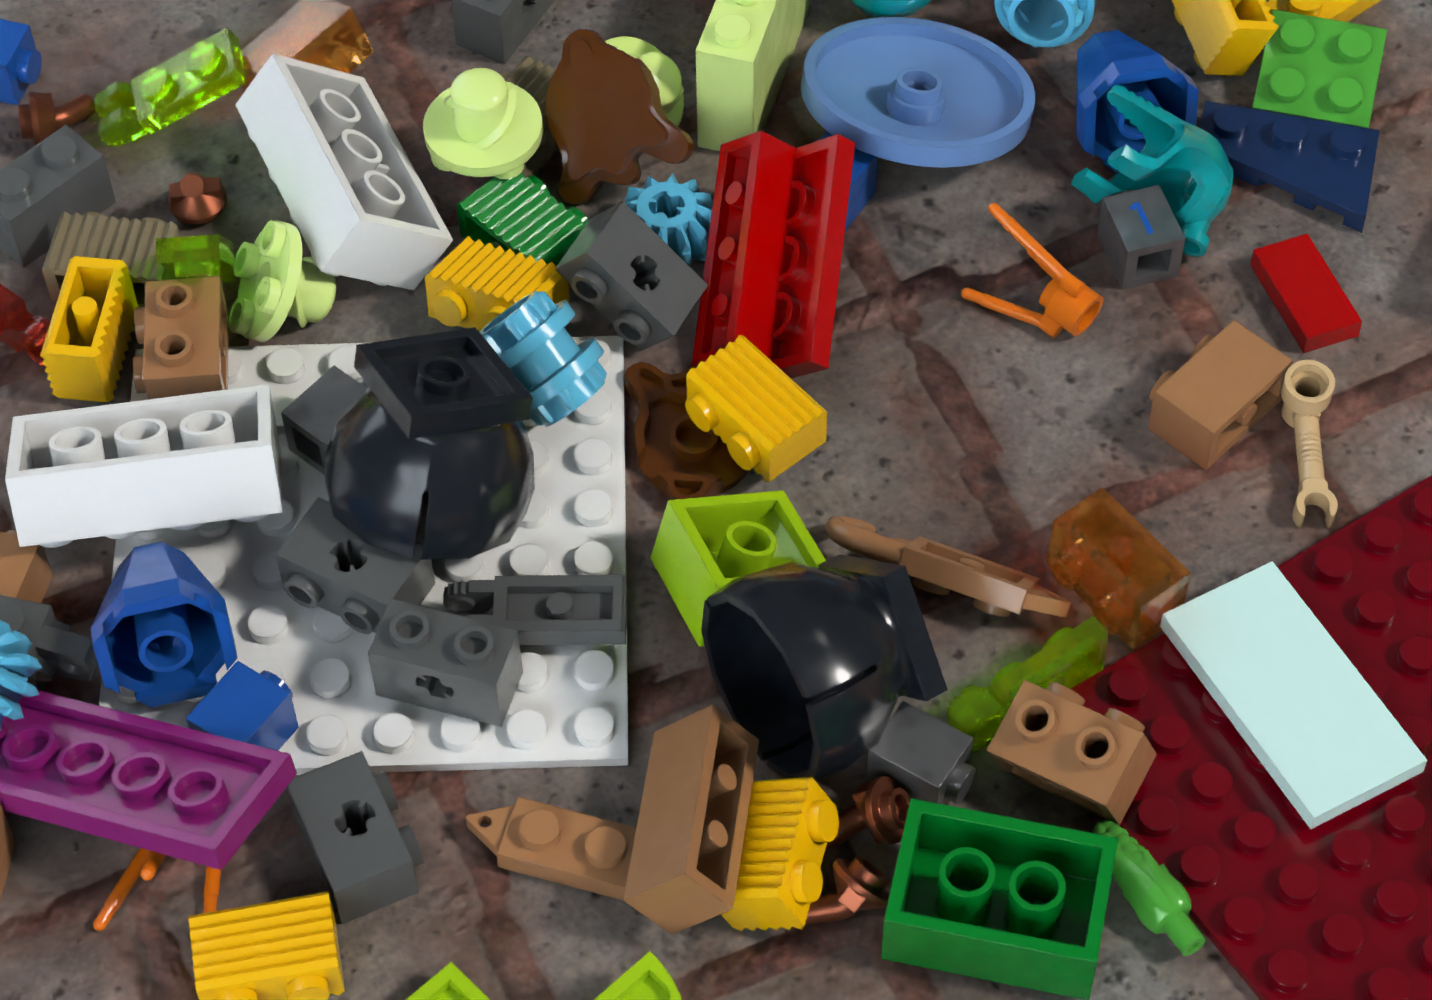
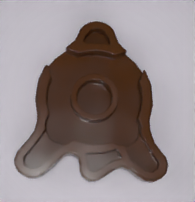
(605, 116)
(669, 445)

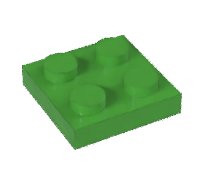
(1320, 69)

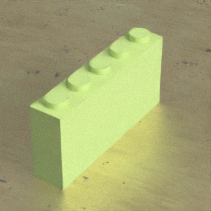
(743, 65)

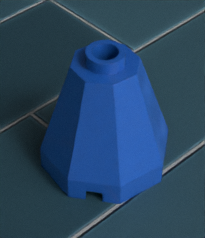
(1118, 59)
(162, 628)

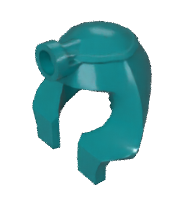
(1177, 157)

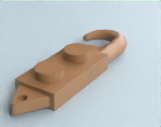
(944, 568)
(558, 845)

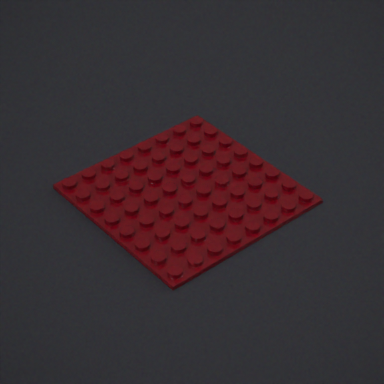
(1284, 903)

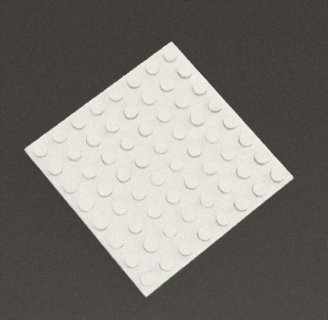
(569, 696)

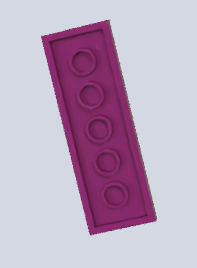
(137, 778)

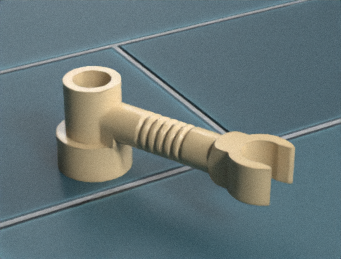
(1305, 395)

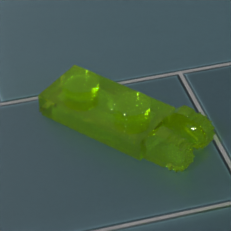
(170, 89)
(197, 256)
(1065, 659)

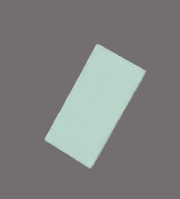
(1292, 694)

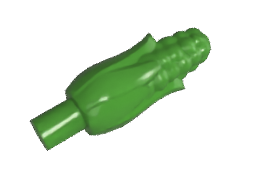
(1151, 890)

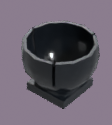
(439, 420)
(818, 658)

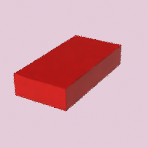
(1305, 293)

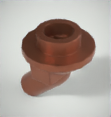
(41, 119)
(197, 198)
(878, 807)
(858, 888)

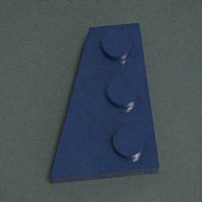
(1304, 156)

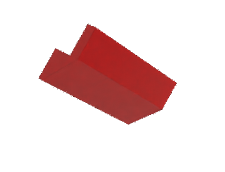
(776, 250)

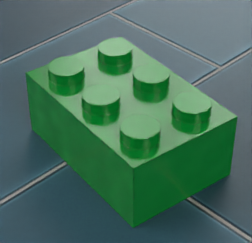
(999, 899)

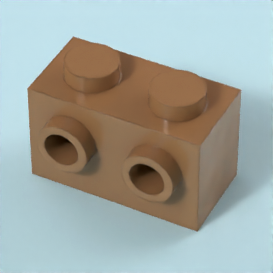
(182, 338)
(1073, 749)

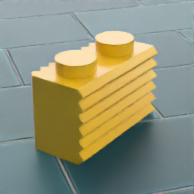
(1225, 32)
(484, 281)
(90, 329)
(754, 409)
(782, 854)
(268, 951)

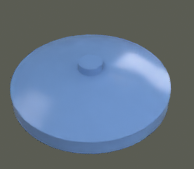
(918, 92)

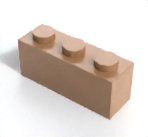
(692, 820)

